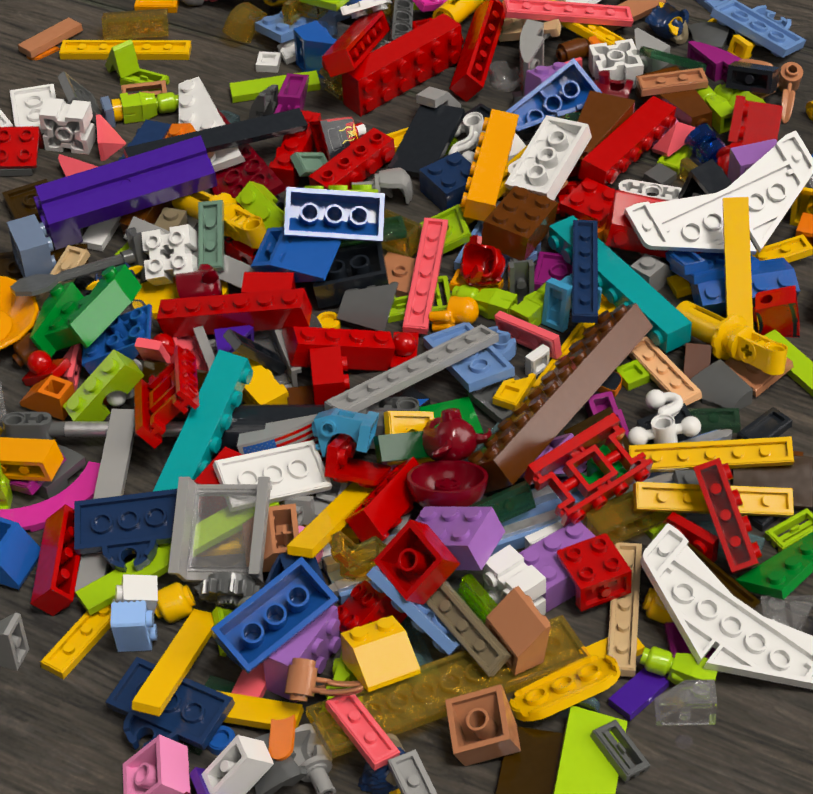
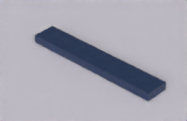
(585, 271)

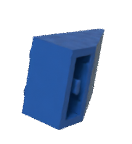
(304, 256)
(119, 336)

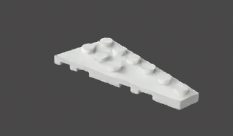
(200, 111)

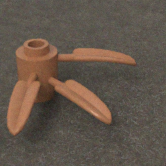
(788, 83)
(303, 678)

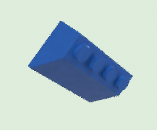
(334, 214)
(771, 275)
(273, 615)

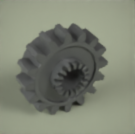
(227, 589)

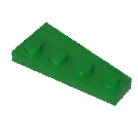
(782, 572)

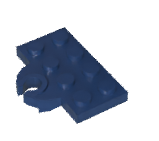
(125, 526)
(189, 716)

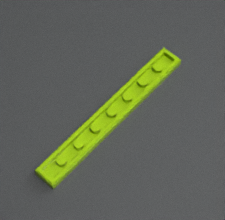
(102, 591)

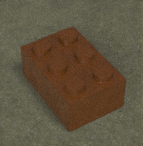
(519, 223)

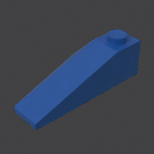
(557, 95)

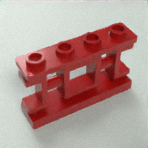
(166, 396)
(576, 452)

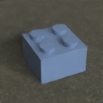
(31, 246)

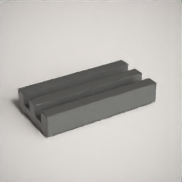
(615, 751)

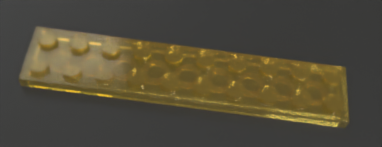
(423, 696)

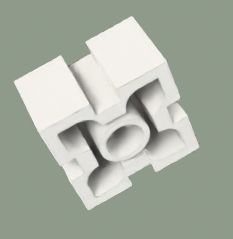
(618, 58)
(67, 126)
(160, 246)
(506, 571)

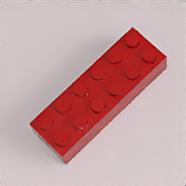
(402, 64)

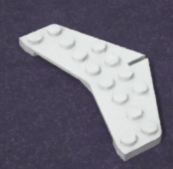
(697, 221)
(715, 618)

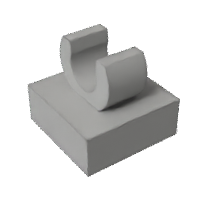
(304, 509)

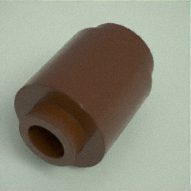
(572, 49)

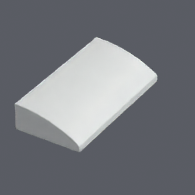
(550, 156)

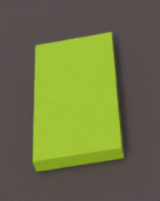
(581, 763)

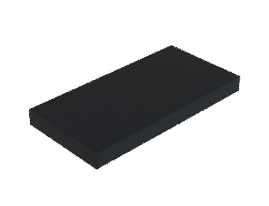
(427, 138)

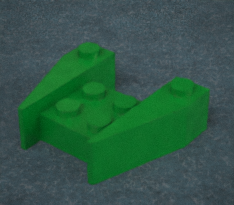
(75, 319)

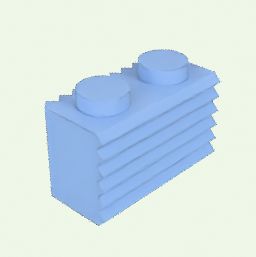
(133, 626)

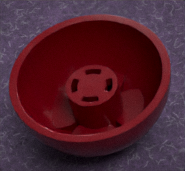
(447, 483)

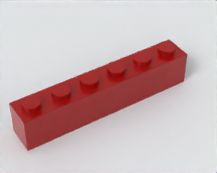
(355, 43)
(478, 49)
(628, 141)
(258, 309)

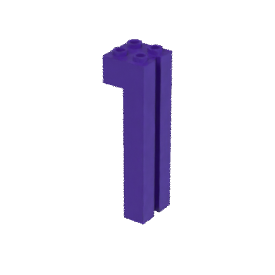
(122, 188)

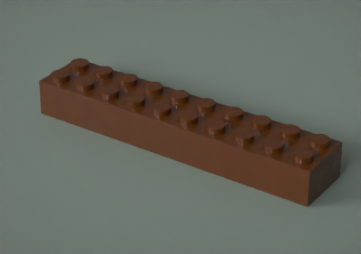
(560, 395)

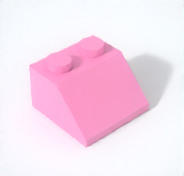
(158, 769)

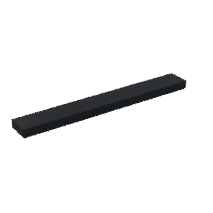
(234, 133)

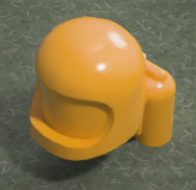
(457, 311)

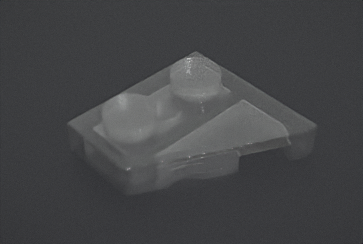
(791, 611)

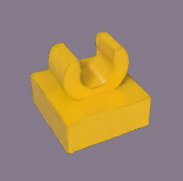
(741, 47)

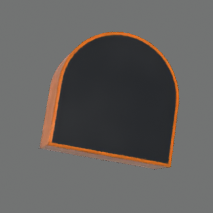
(612, 383)

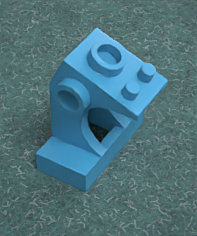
(559, 302)
(334, 421)

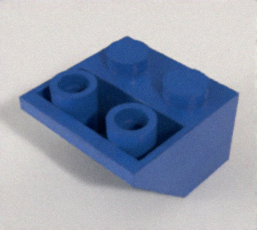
(310, 45)
(17, 554)

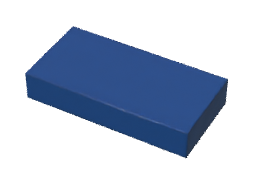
(686, 261)

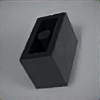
(752, 77)

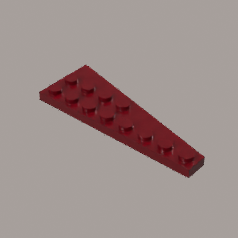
(254, 169)

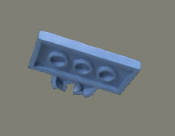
(759, 26)
(275, 28)
(483, 367)
(422, 616)

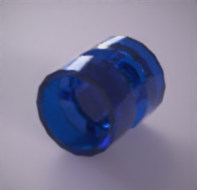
(704, 143)

